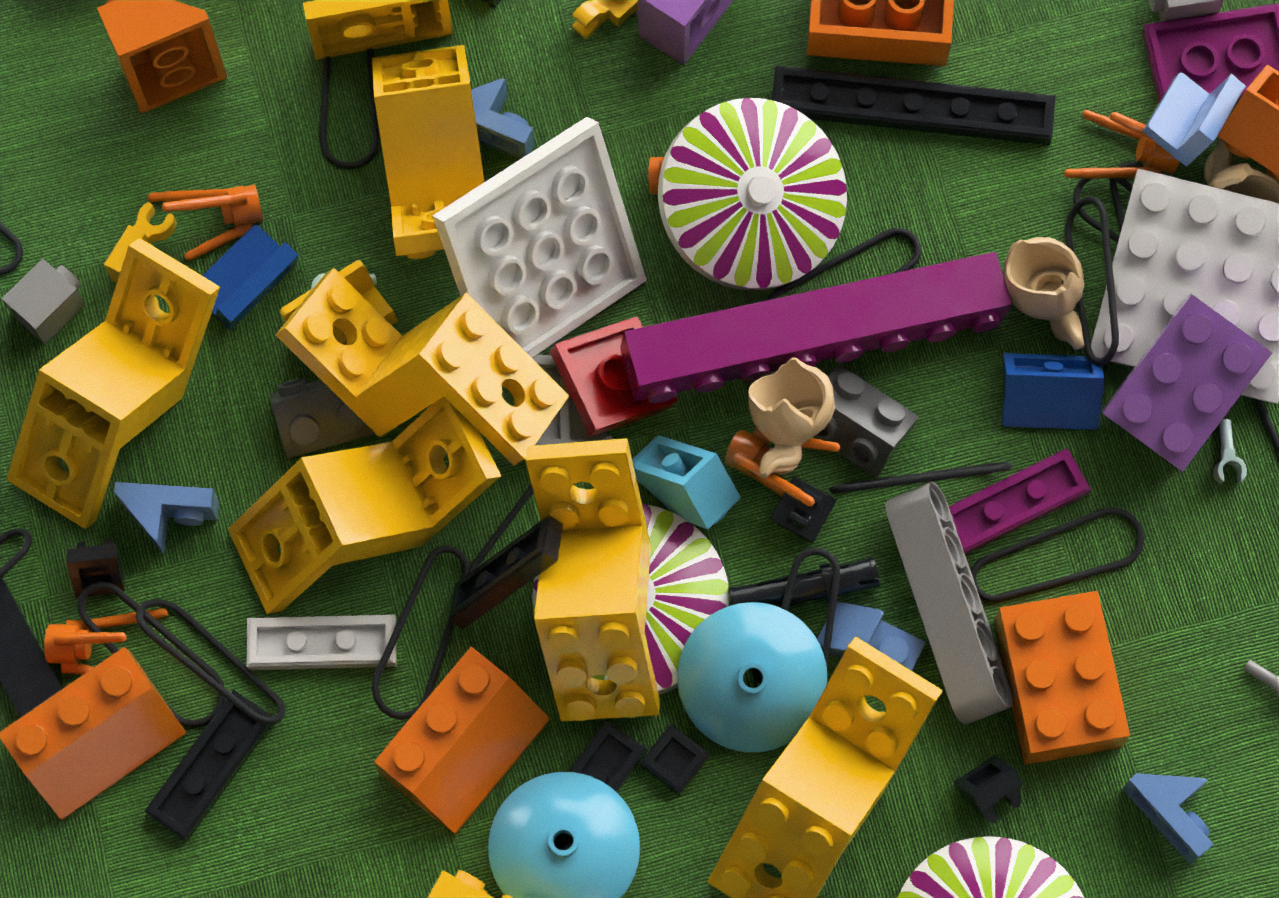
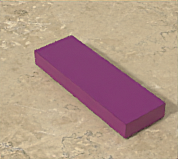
(1018, 500)

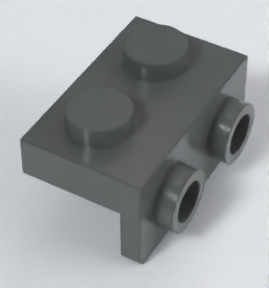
(313, 417)
(865, 422)

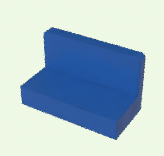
(248, 274)
(1051, 391)

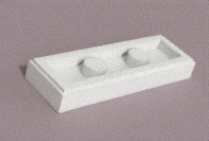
(319, 642)

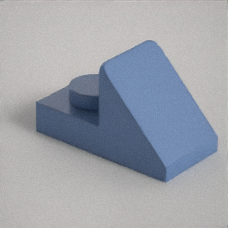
(503, 132)
(154, 504)
(868, 626)
(1161, 800)

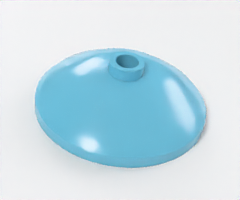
(714, 669)
(571, 803)

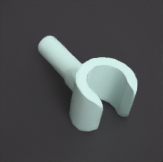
(1228, 454)

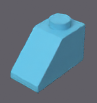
(686, 480)

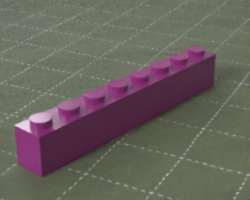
(815, 327)

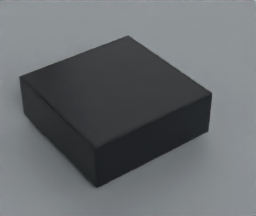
(675, 759)

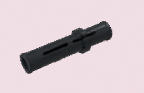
(810, 584)

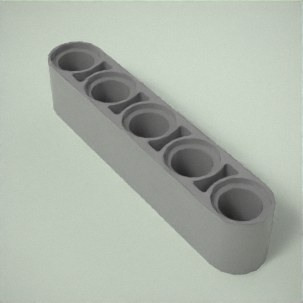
(949, 603)

